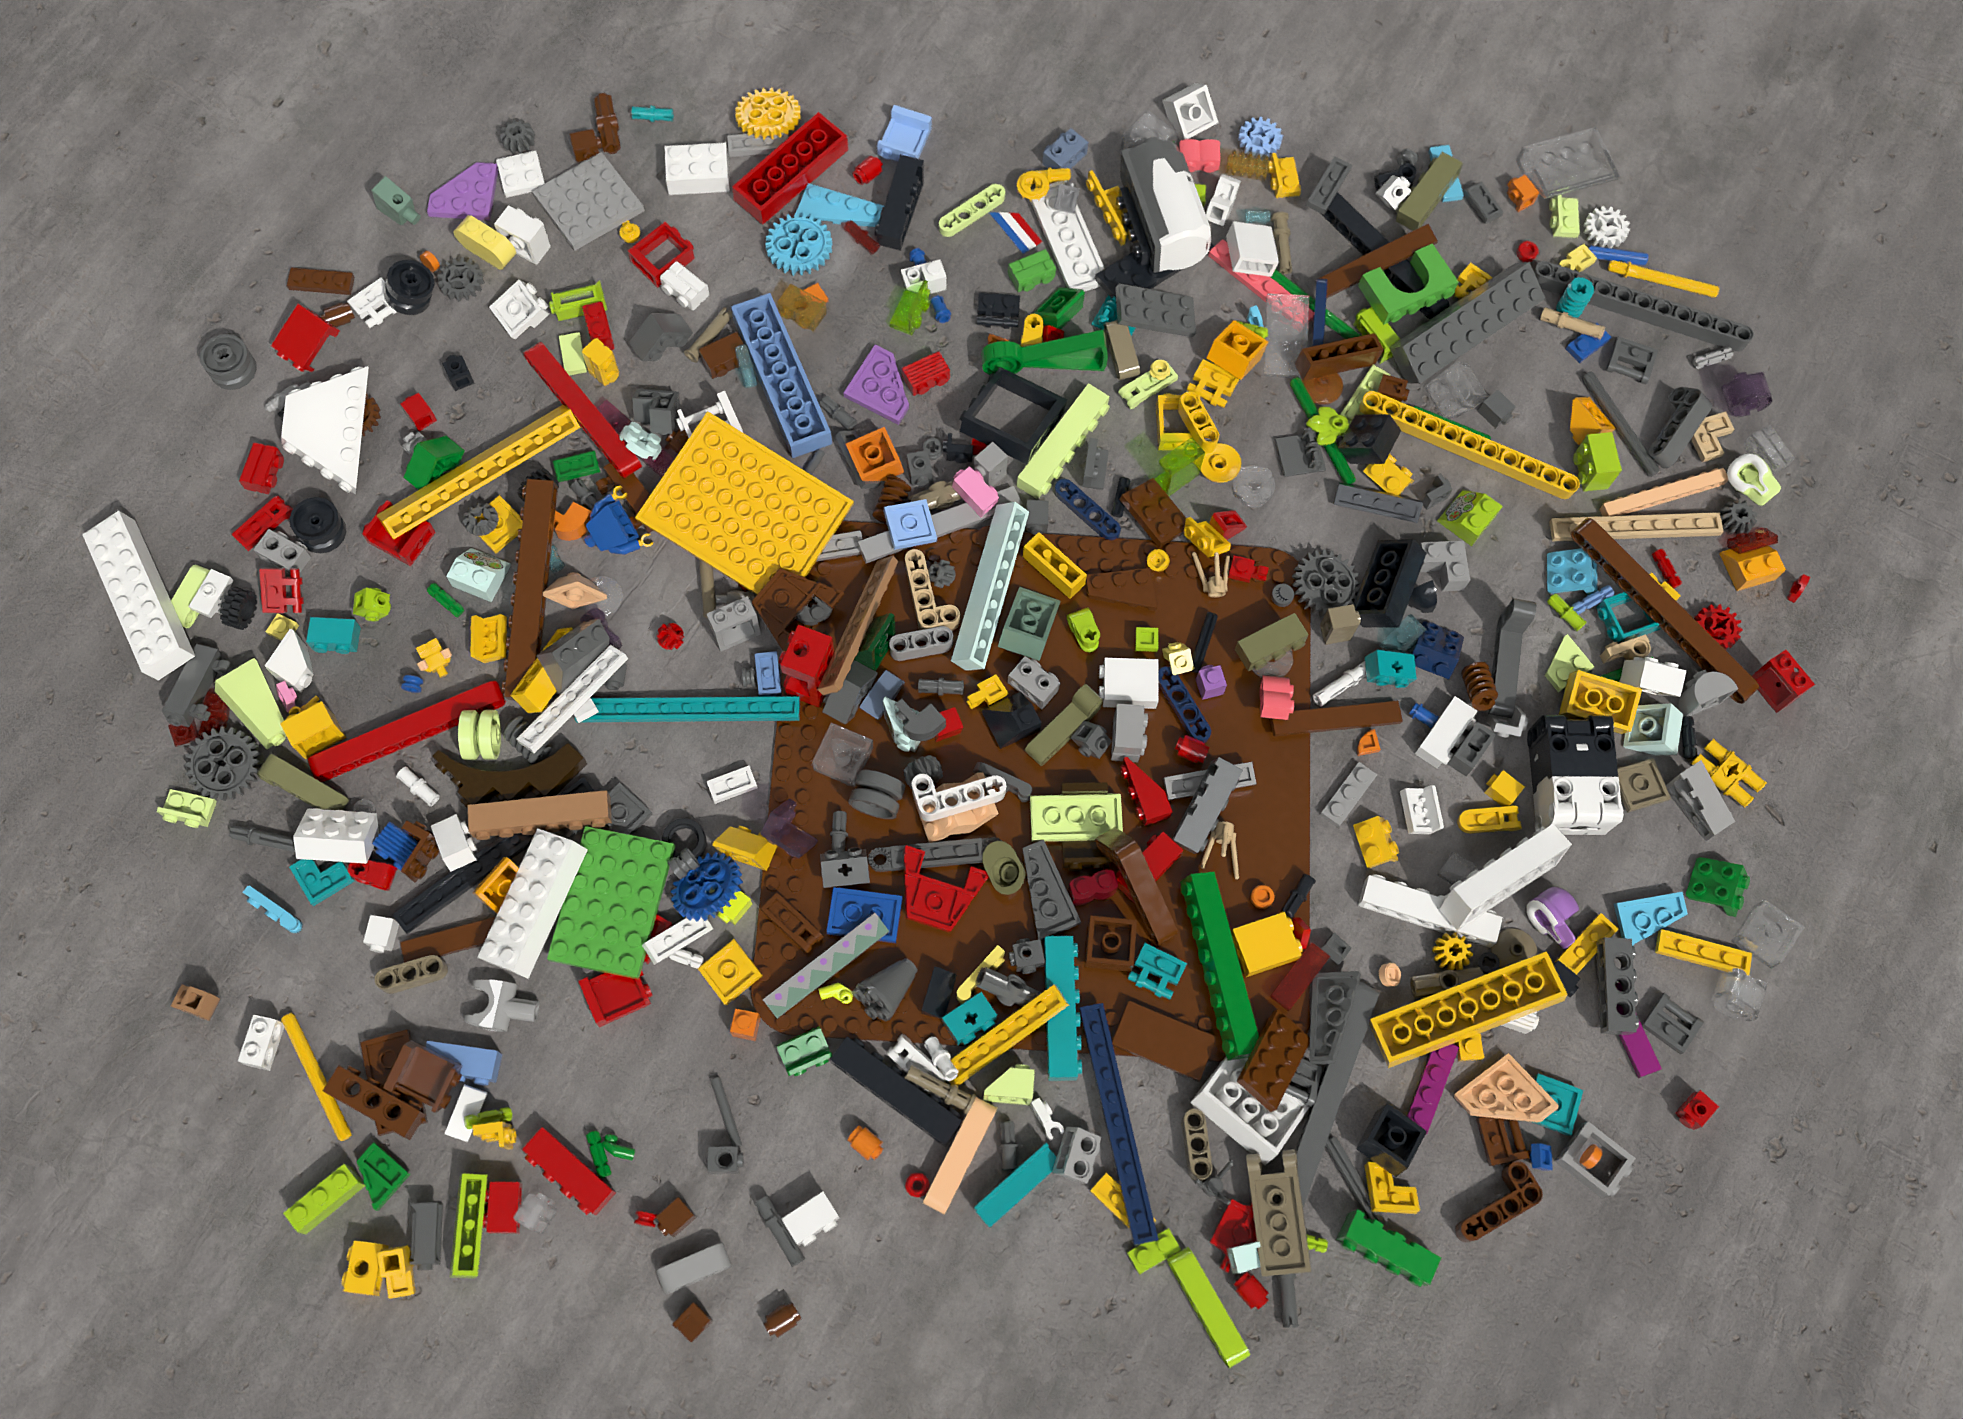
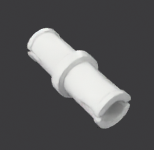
(418, 786)
(941, 1058)

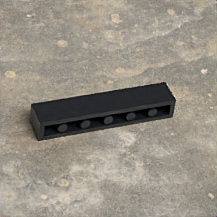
(896, 1091)

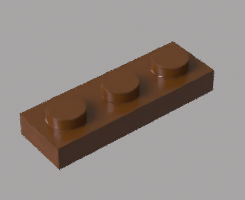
(320, 281)

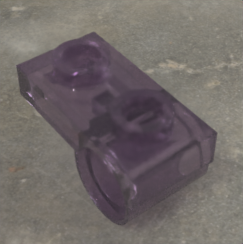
(596, 613)

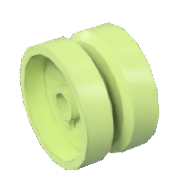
(479, 734)

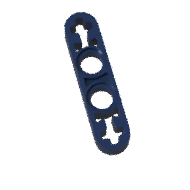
(1320, 312)
(1084, 512)
(1180, 706)

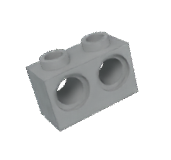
(280, 555)
(1071, 1153)

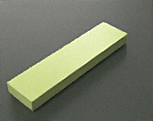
(1370, 383)

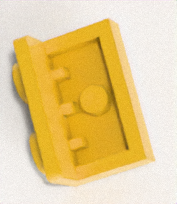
(1390, 476)
(1205, 537)
(488, 638)
(1376, 841)

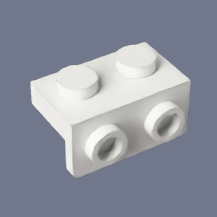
(1421, 810)

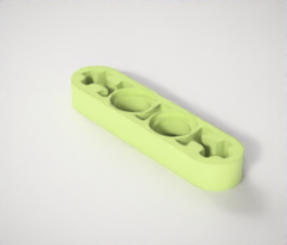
(974, 212)

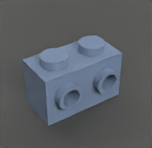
(1065, 151)

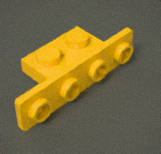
(1107, 202)

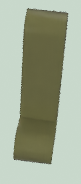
(1052, 738)
(301, 785)

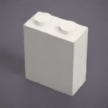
(1252, 249)
(1129, 682)

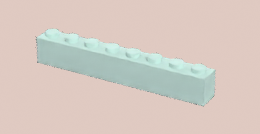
(990, 586)

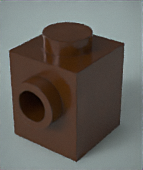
(585, 144)

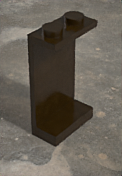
(1083, 853)

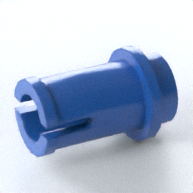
(917, 256)
(942, 313)
(1423, 715)

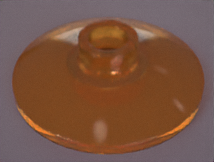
(1324, 393)

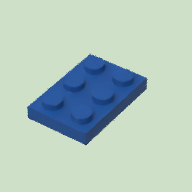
(853, 907)

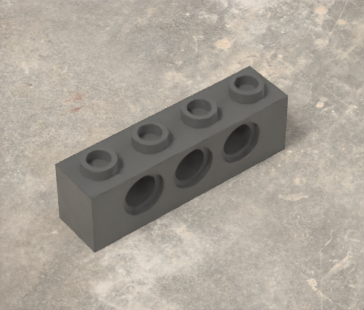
(1610, 1020)

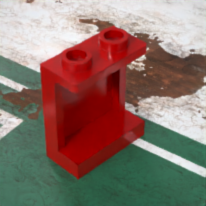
(303, 337)
(406, 546)
(614, 996)

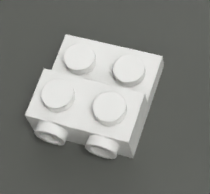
(519, 308)

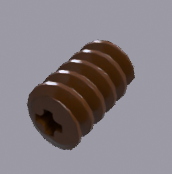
(890, 495)
(1479, 686)

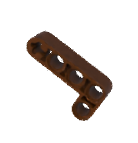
(1497, 1208)

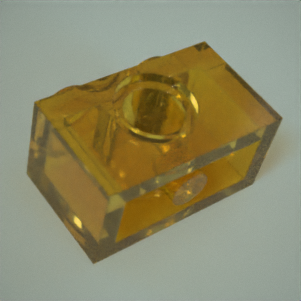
(797, 298)

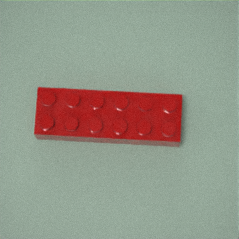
(790, 168)

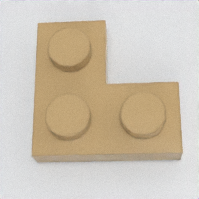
(1706, 436)

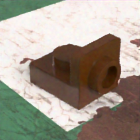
(1394, 388)
(676, 440)

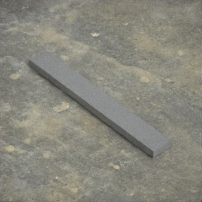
(944, 523)

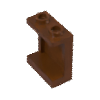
(424, 1075)

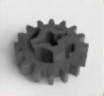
(460, 279)

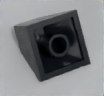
(1011, 719)

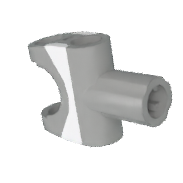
(501, 1006)

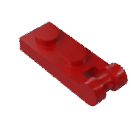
(255, 527)

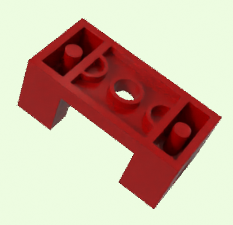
(808, 669)

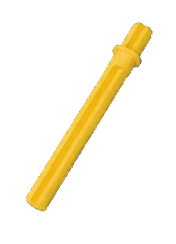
(1635, 271)

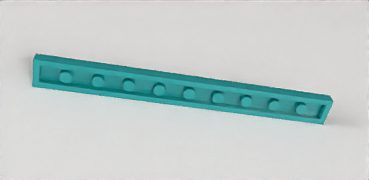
(696, 709)

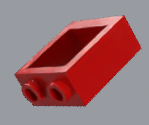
(653, 240)
(1774, 689)

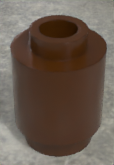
(338, 314)
(782, 1319)

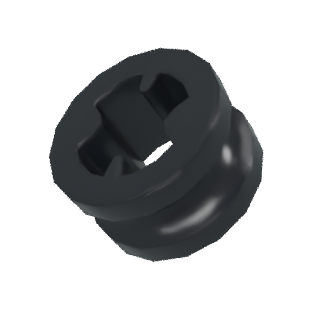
(1491, 956)

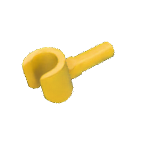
(294, 710)

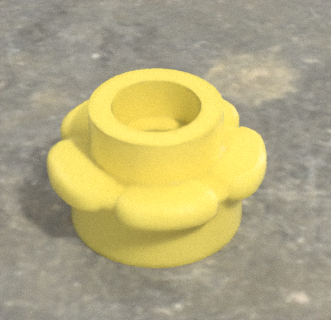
(1159, 365)

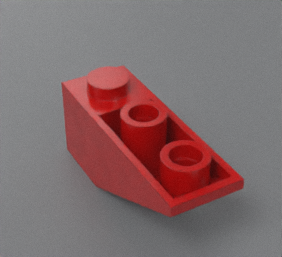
(1149, 796)

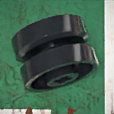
(409, 287)
(318, 525)

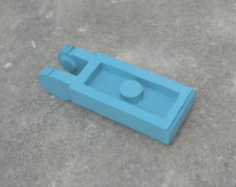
(273, 910)

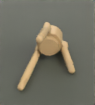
(1215, 586)
(1224, 836)

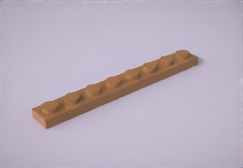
(857, 626)

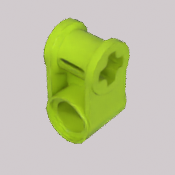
(1084, 629)

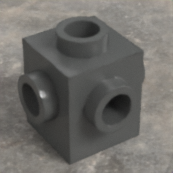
(1091, 739)
(1030, 948)

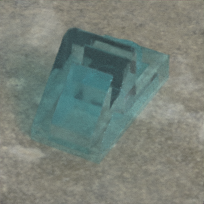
(1405, 636)

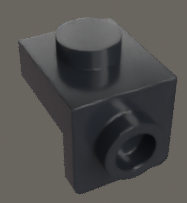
(957, 452)

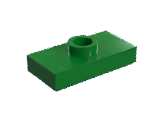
(576, 466)

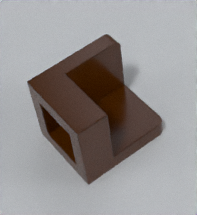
(692, 1322)

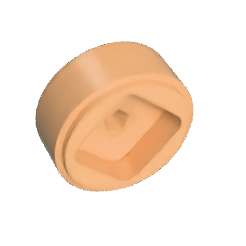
(1389, 974)

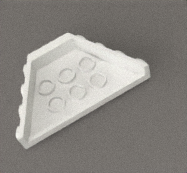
(326, 425)

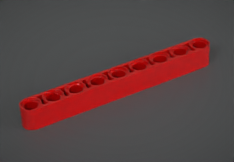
(583, 409)
(403, 732)

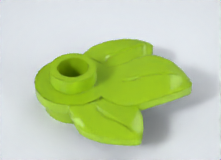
(1325, 425)

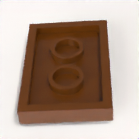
(1155, 512)

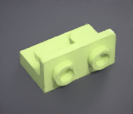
(1564, 217)
(187, 807)

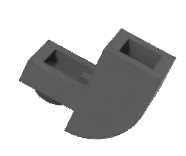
(921, 726)

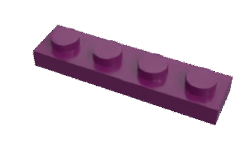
(1431, 1085)

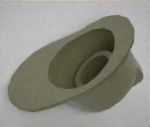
(1003, 867)

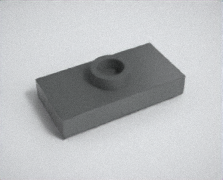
(1483, 202)

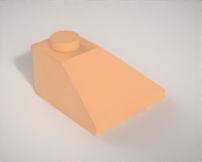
(574, 591)

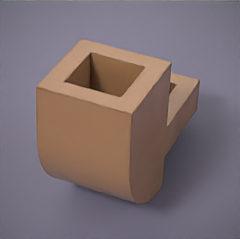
(195, 1002)

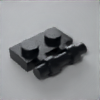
(998, 305)

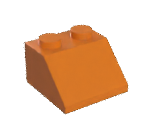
(875, 456)

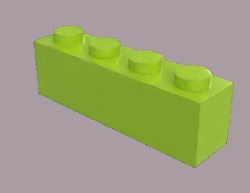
(468, 1226)

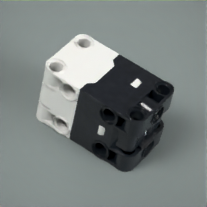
(1575, 774)

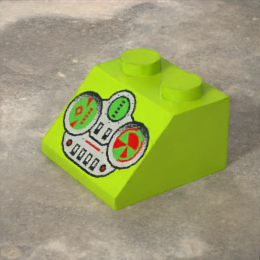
(1470, 515)

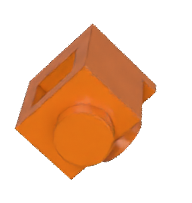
(1522, 192)

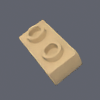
(1626, 649)

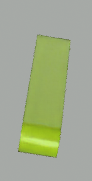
(1208, 1307)

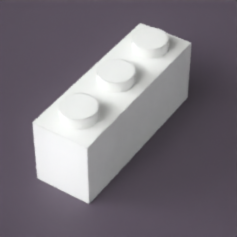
(1447, 733)

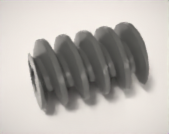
(514, 730)

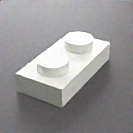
(732, 784)

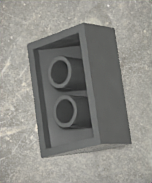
(574, 653)

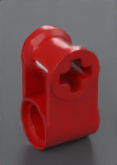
(375, 874)

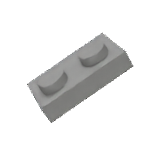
(1505, 726)

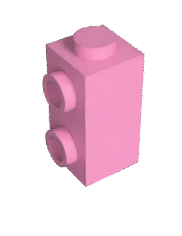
(975, 491)

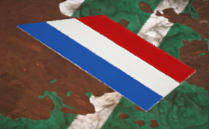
(1017, 230)

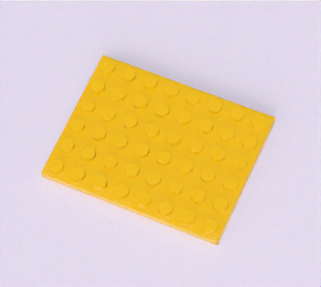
(743, 507)

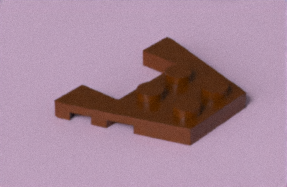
(786, 597)

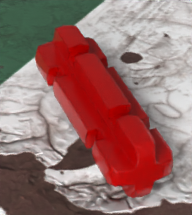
(1667, 568)

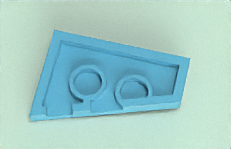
(1645, 916)

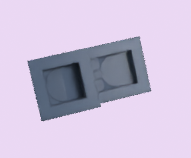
(886, 686)

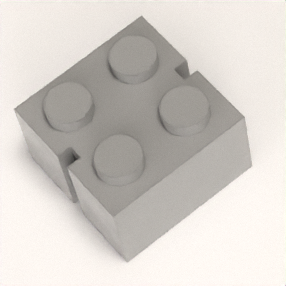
(1128, 732)

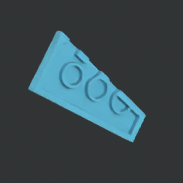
(838, 207)

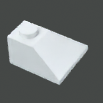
(291, 662)

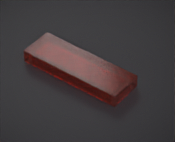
(1300, 976)

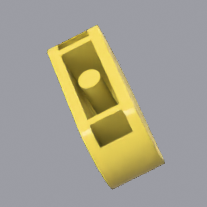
(485, 242)

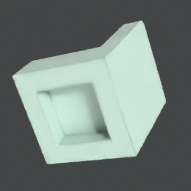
(1244, 1257)

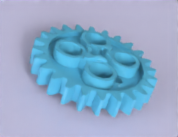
(816, 250)

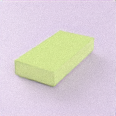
(572, 353)

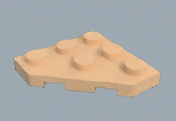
(1506, 1093)

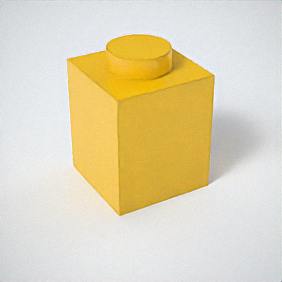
(1503, 788)

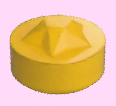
(1158, 560)

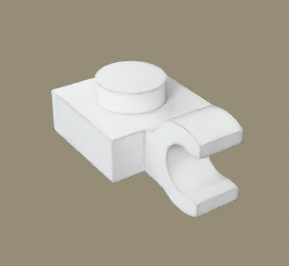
(1043, 1114)

